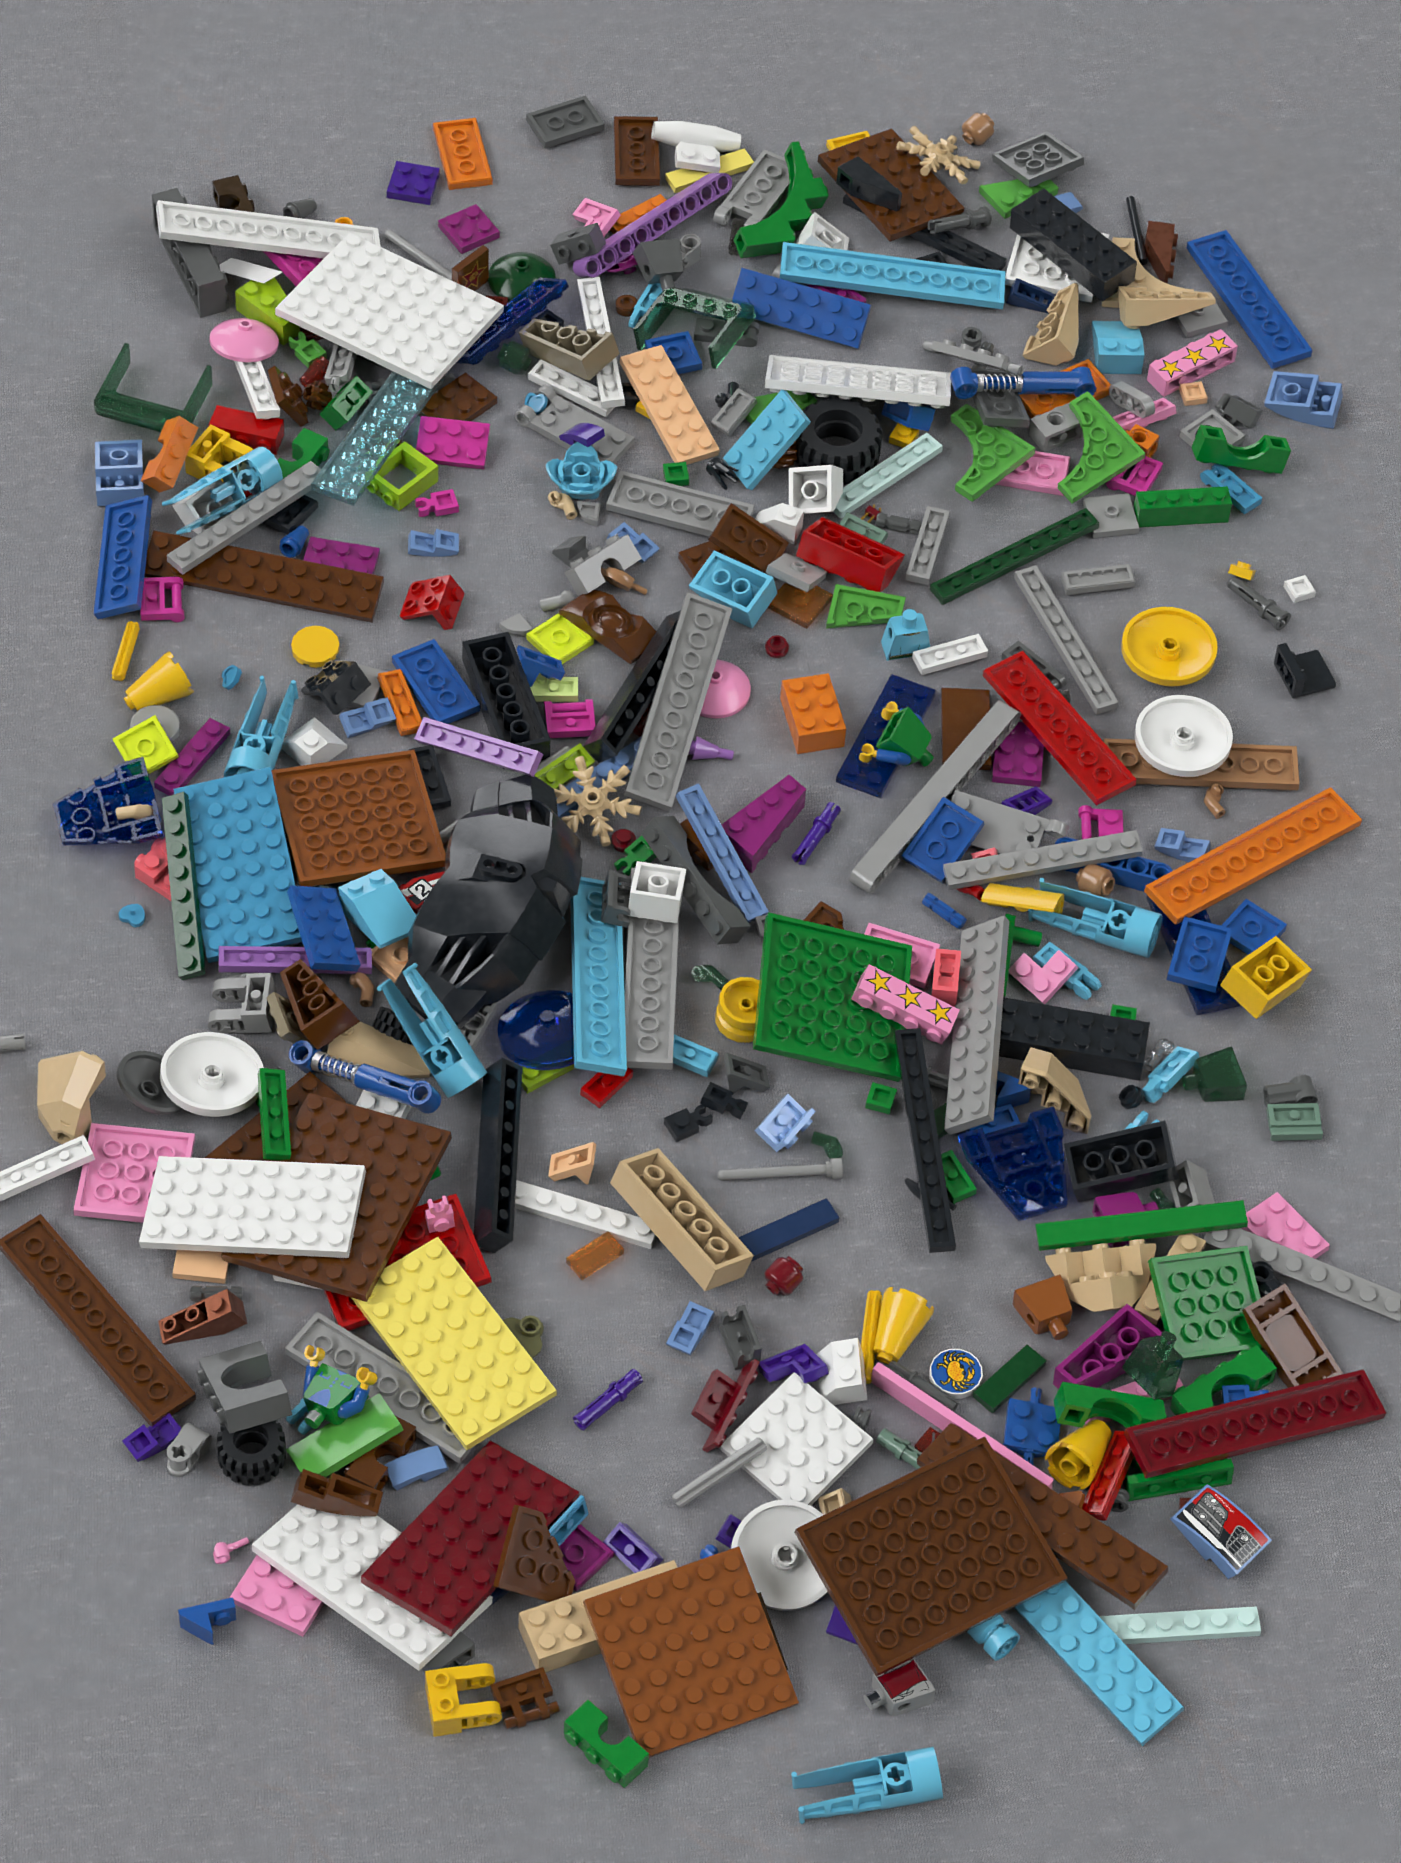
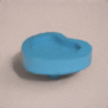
(536, 402)
(231, 676)
(132, 914)

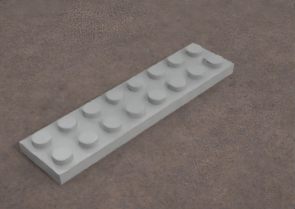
(400, 1392)

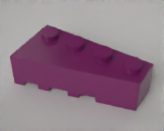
(763, 821)
(1106, 1350)

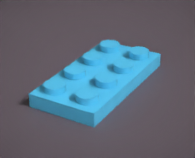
(767, 439)

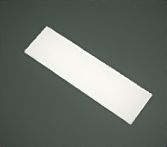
(248, 270)

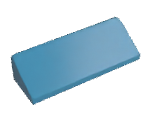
(569, 1520)

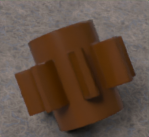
(317, 395)

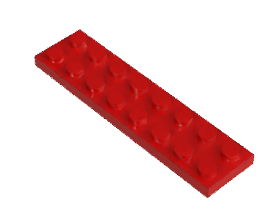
(1059, 728)

